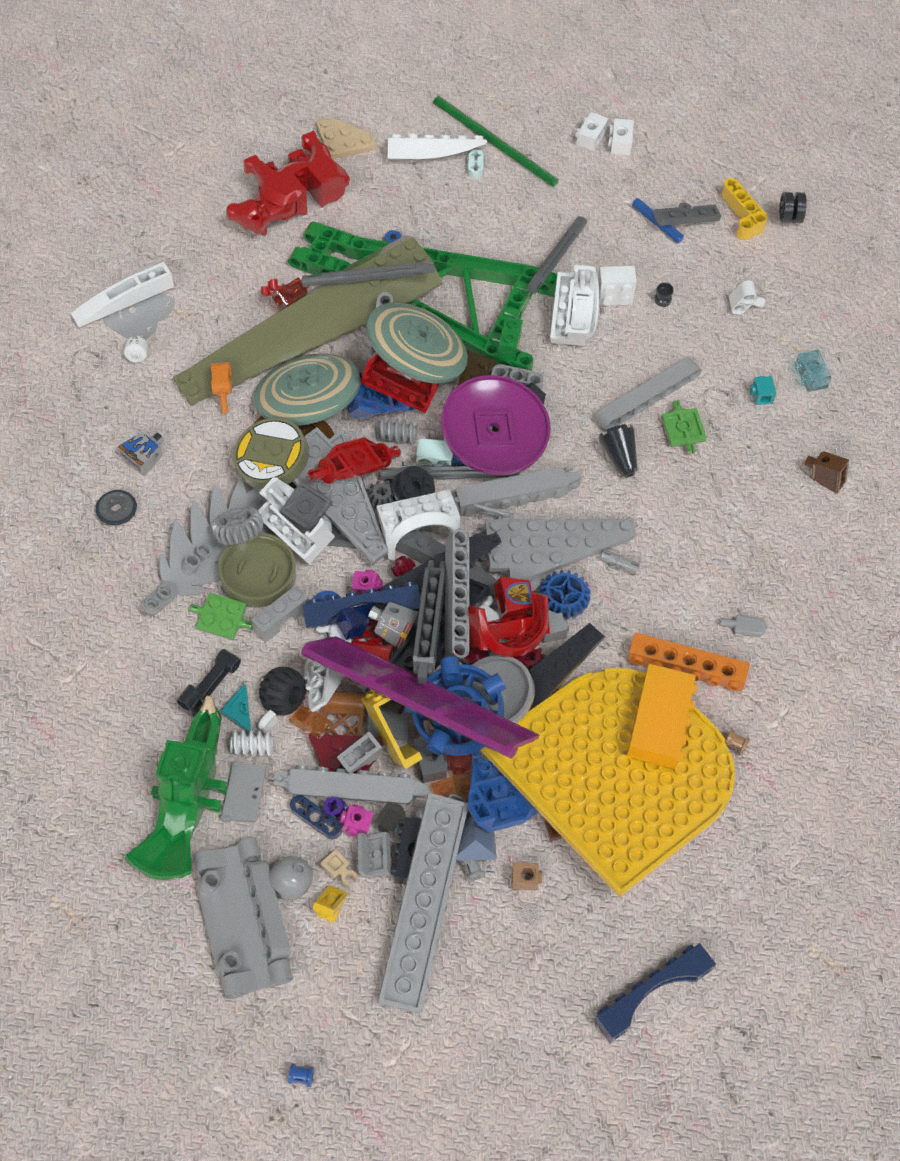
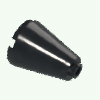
(621, 448)

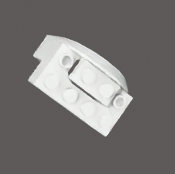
(584, 310)
(408, 514)
(307, 546)

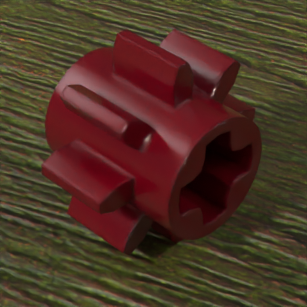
(402, 565)

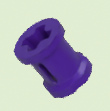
(329, 807)

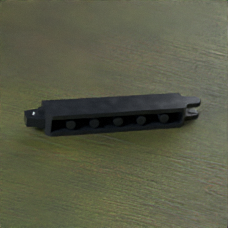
(479, 550)

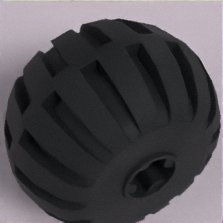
(282, 690)

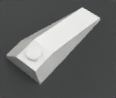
(321, 683)

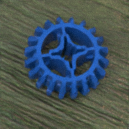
(578, 596)

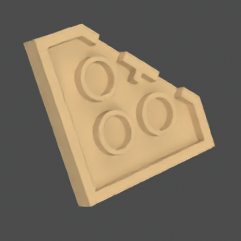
(343, 138)

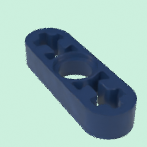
(300, 813)

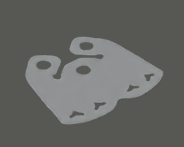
(146, 315)

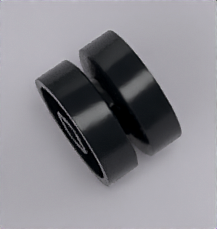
(792, 207)

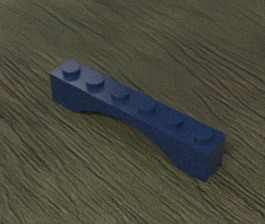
(324, 612)
(689, 967)

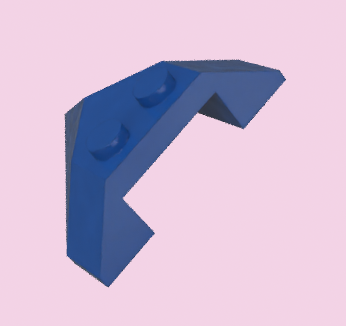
(373, 403)
(494, 799)

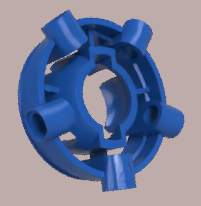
(453, 676)

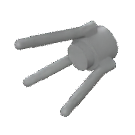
(492, 512)

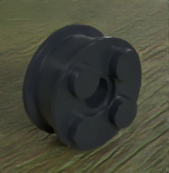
(412, 483)

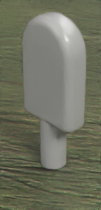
(745, 625)

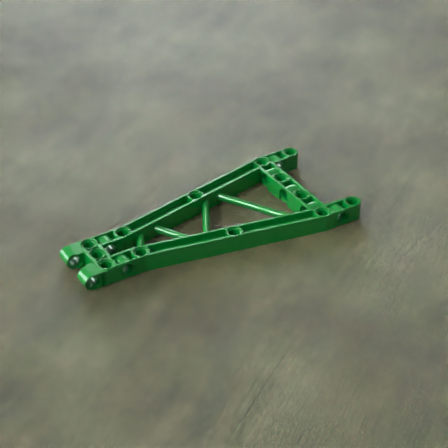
(327, 240)

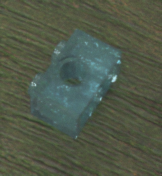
(813, 371)

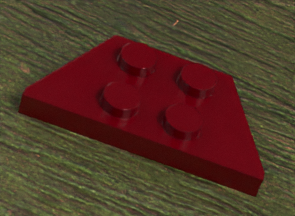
(332, 746)

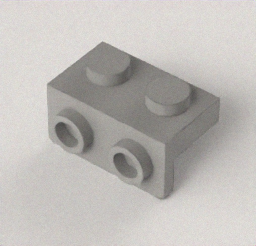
(374, 855)

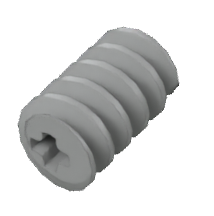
(397, 430)

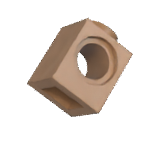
(519, 882)

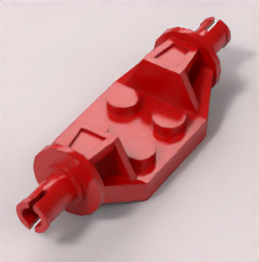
(353, 460)

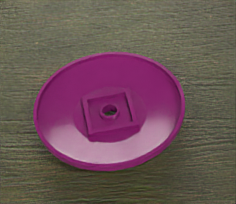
(498, 403)

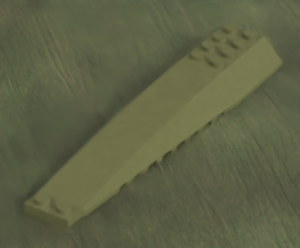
(312, 320)

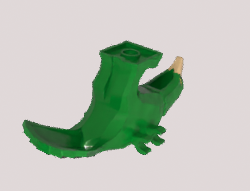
(185, 781)

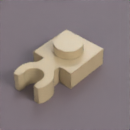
(338, 866)

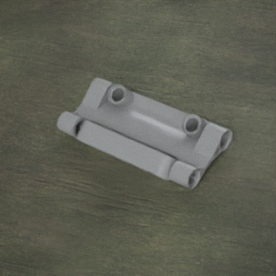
(242, 918)

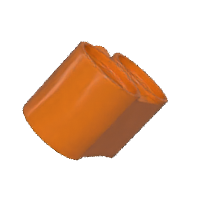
(221, 383)

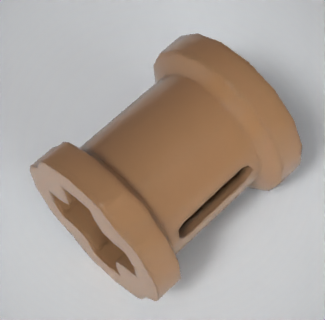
(737, 742)

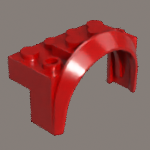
(380, 379)
(486, 633)

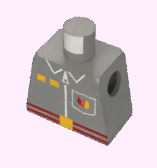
(393, 622)

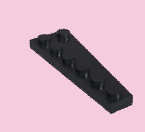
(562, 662)

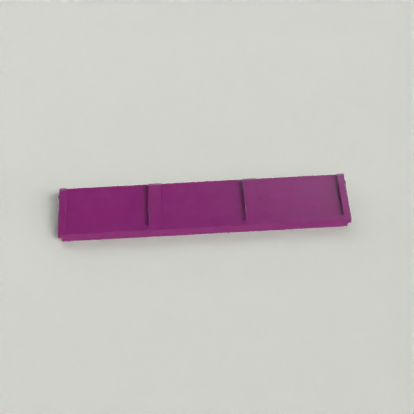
(427, 699)

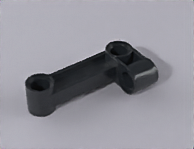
(192, 699)

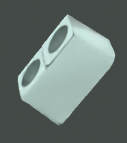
(434, 452)

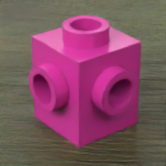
(366, 580)
(355, 820)

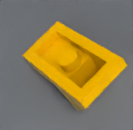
(330, 903)

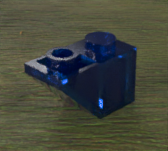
(354, 621)

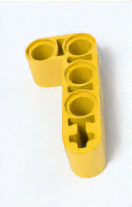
(751, 215)

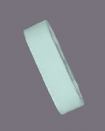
(475, 163)

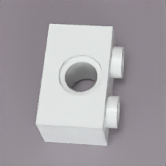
(592, 131)
(621, 136)

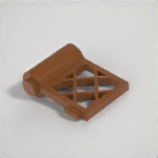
(347, 704)

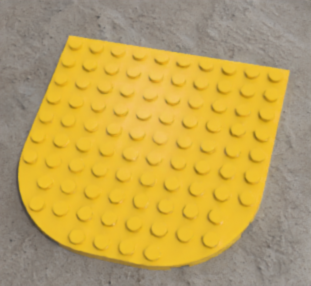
(609, 806)

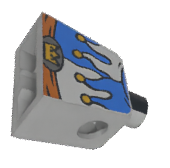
(141, 451)

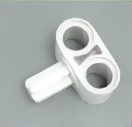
(743, 297)

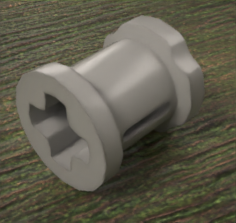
(473, 870)

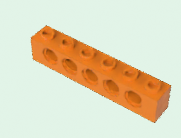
(698, 658)

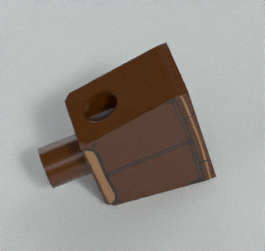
(829, 470)

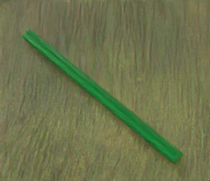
(496, 141)

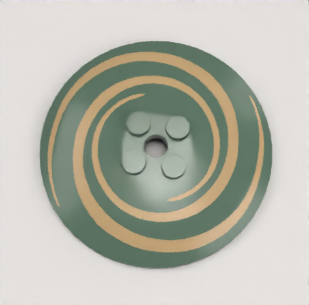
(396, 337)
(327, 388)

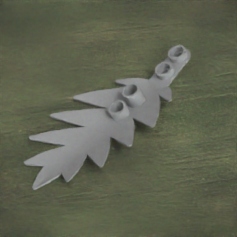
(196, 562)

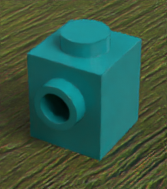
(763, 390)

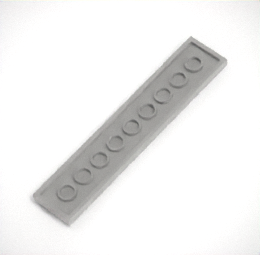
(423, 904)

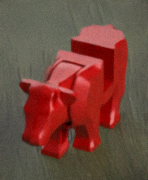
(284, 190)

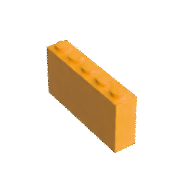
(662, 716)

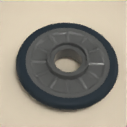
(118, 517)

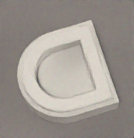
(267, 721)

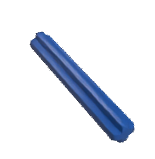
(644, 209)

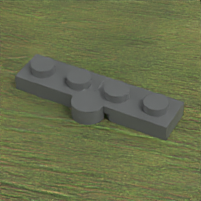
(686, 214)

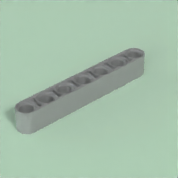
(648, 393)
(461, 587)

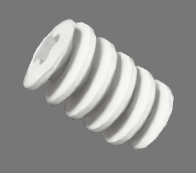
(252, 743)

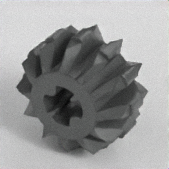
(380, 494)

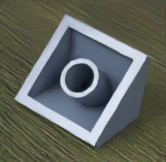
(476, 843)

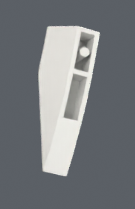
(429, 146)
(125, 292)

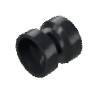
(663, 294)

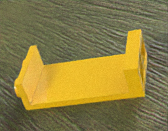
(403, 756)

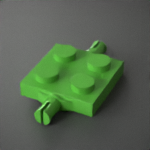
(683, 427)
(221, 616)

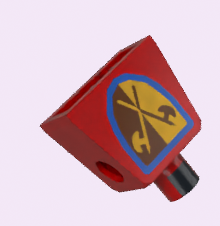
(513, 596)

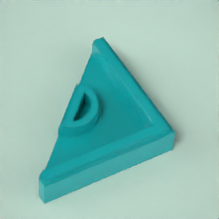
(238, 709)

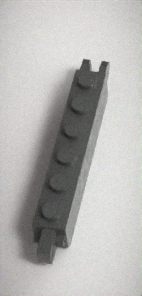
(429, 621)

